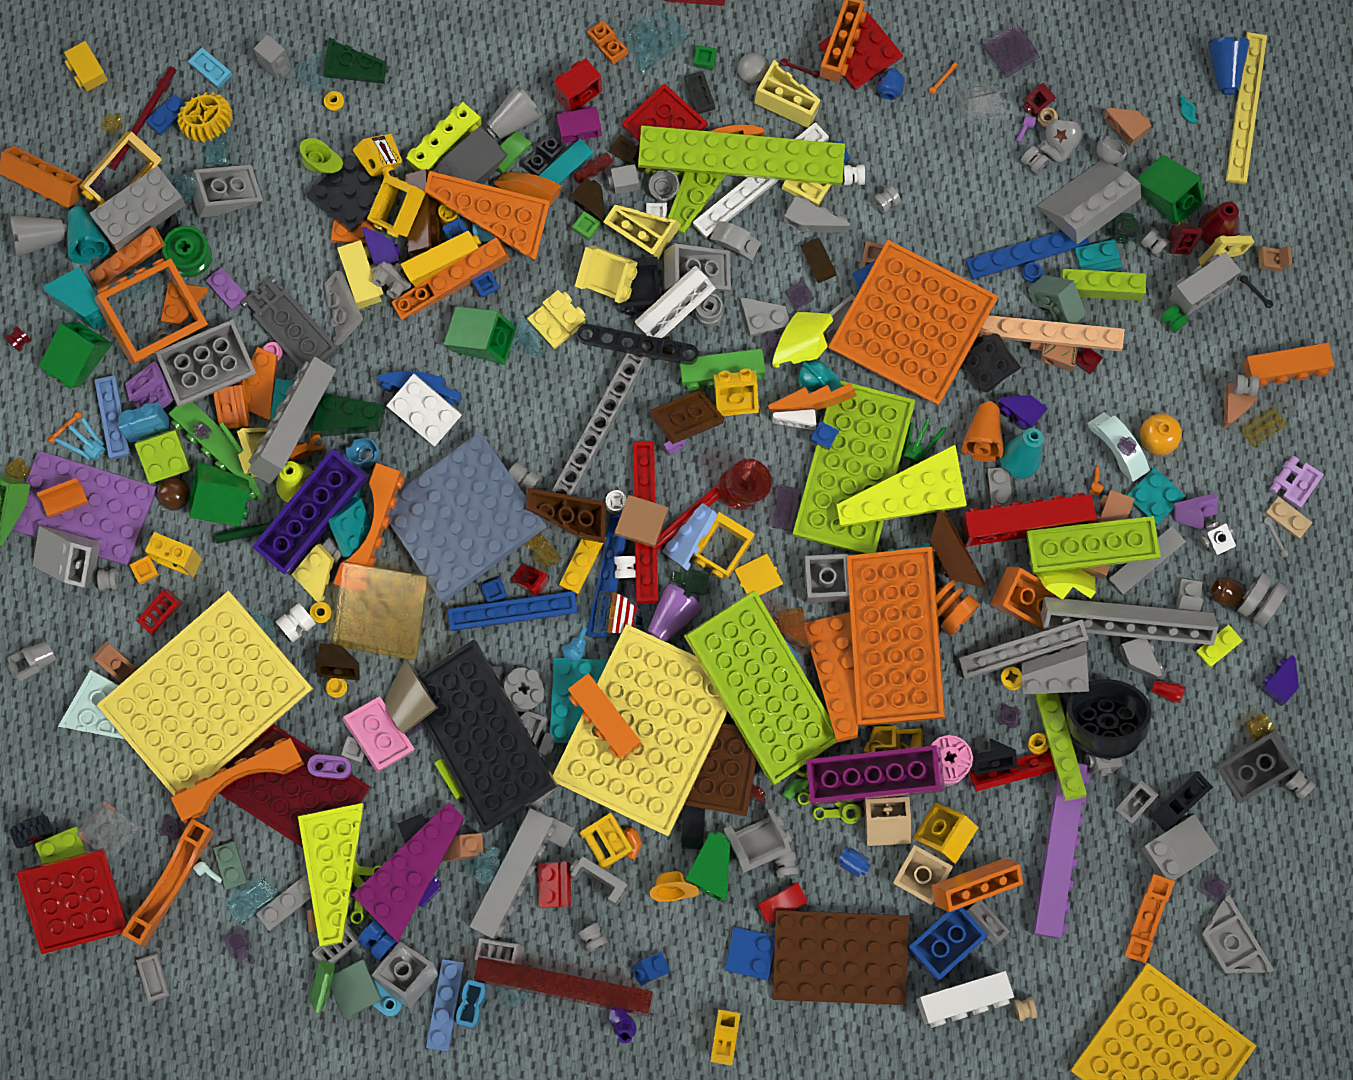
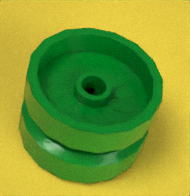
(188, 251)

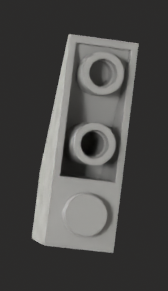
(810, 218)

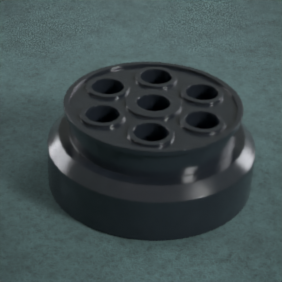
(1108, 718)

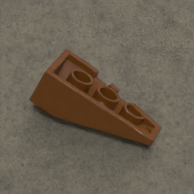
(572, 513)

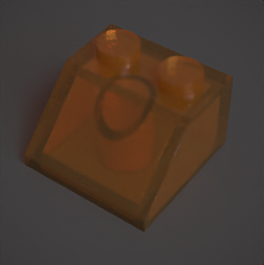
(794, 629)

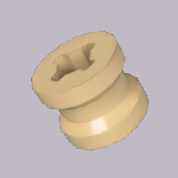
(1025, 1009)

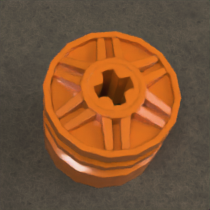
(953, 608)

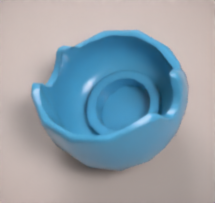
(358, 446)

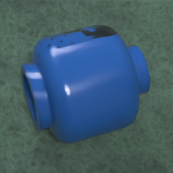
(890, 84)

